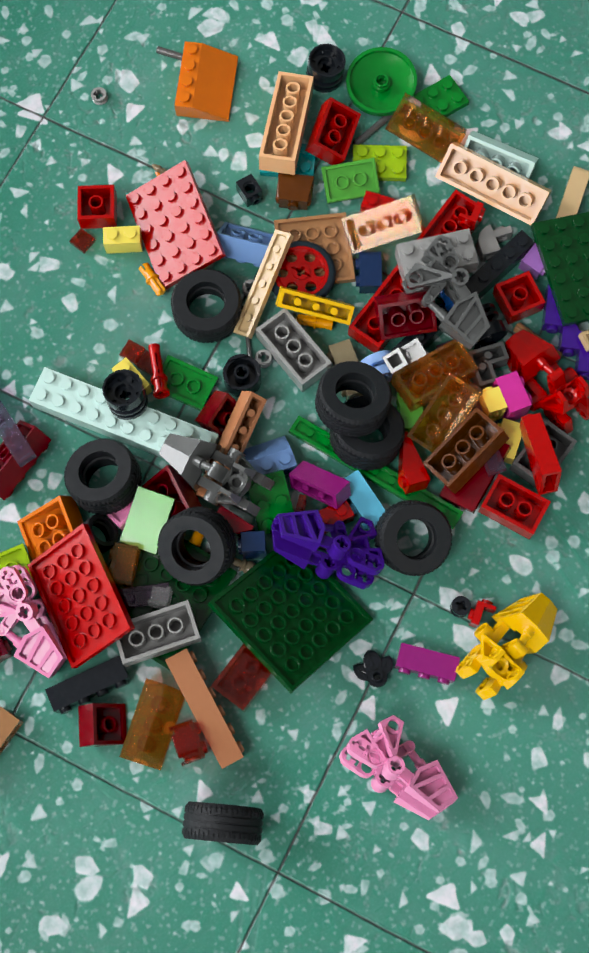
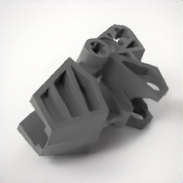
(466, 318)
(190, 456)

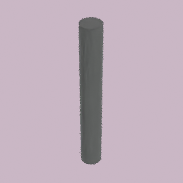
(170, 53)
(372, 130)

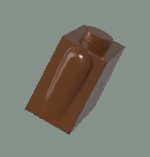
(294, 191)

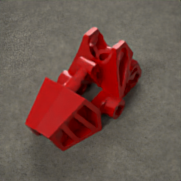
(566, 389)

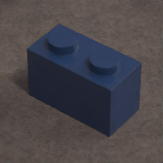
(370, 271)
(252, 545)

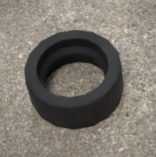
(107, 527)

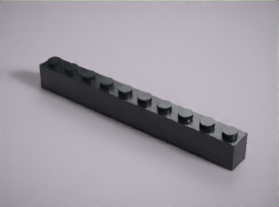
(484, 279)

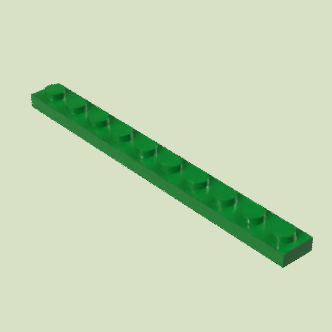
(382, 477)

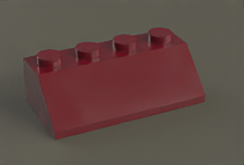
(10, 471)

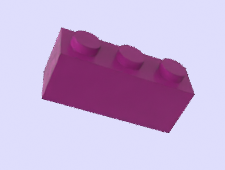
(320, 484)
(427, 663)

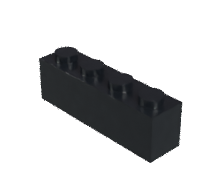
(87, 685)

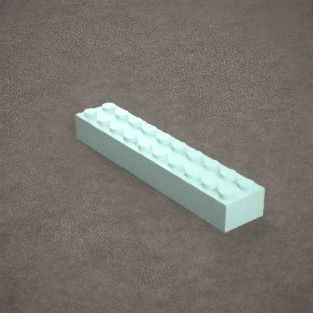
(88, 408)

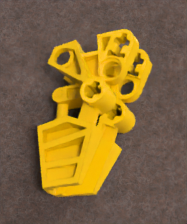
(533, 619)

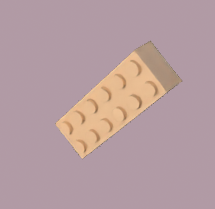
(286, 123)
(493, 183)

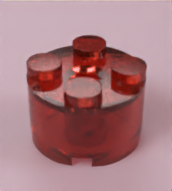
(187, 742)

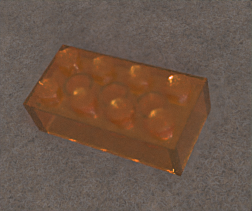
(383, 223)
(423, 377)

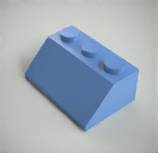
(244, 243)
(271, 456)

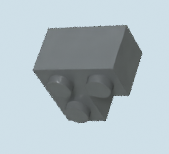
(487, 360)

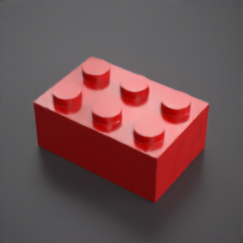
(333, 132)
(514, 506)

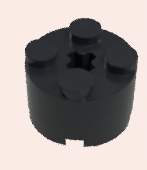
(239, 365)

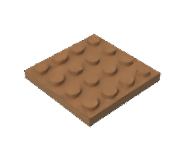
(327, 233)

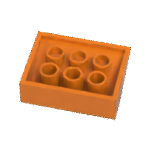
(205, 82)
(49, 524)

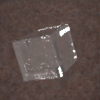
(160, 597)

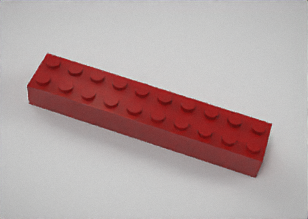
(365, 326)

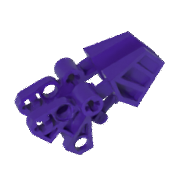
(301, 533)

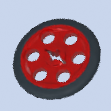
(322, 261)

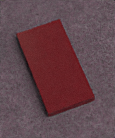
(473, 491)

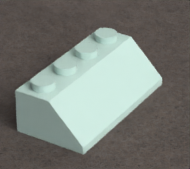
(502, 154)

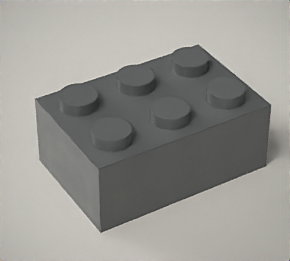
(562, 446)

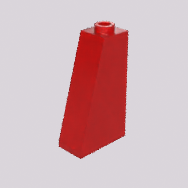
(540, 454)

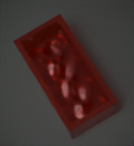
(242, 679)

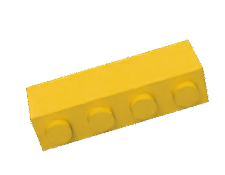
(314, 305)

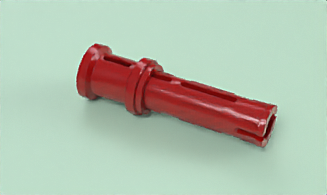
(158, 378)

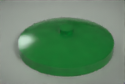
(380, 80)

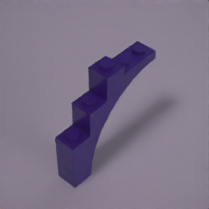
(568, 339)

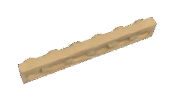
(263, 283)

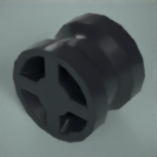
(457, 609)

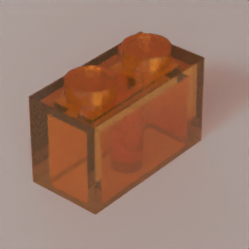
(124, 564)

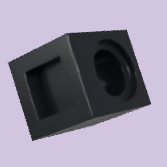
(246, 184)

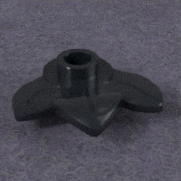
(373, 665)

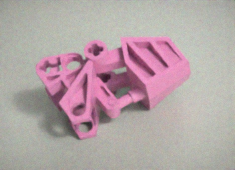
(41, 646)
(422, 792)

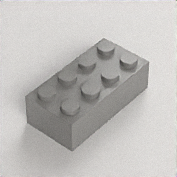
(411, 252)
(293, 349)
(159, 633)

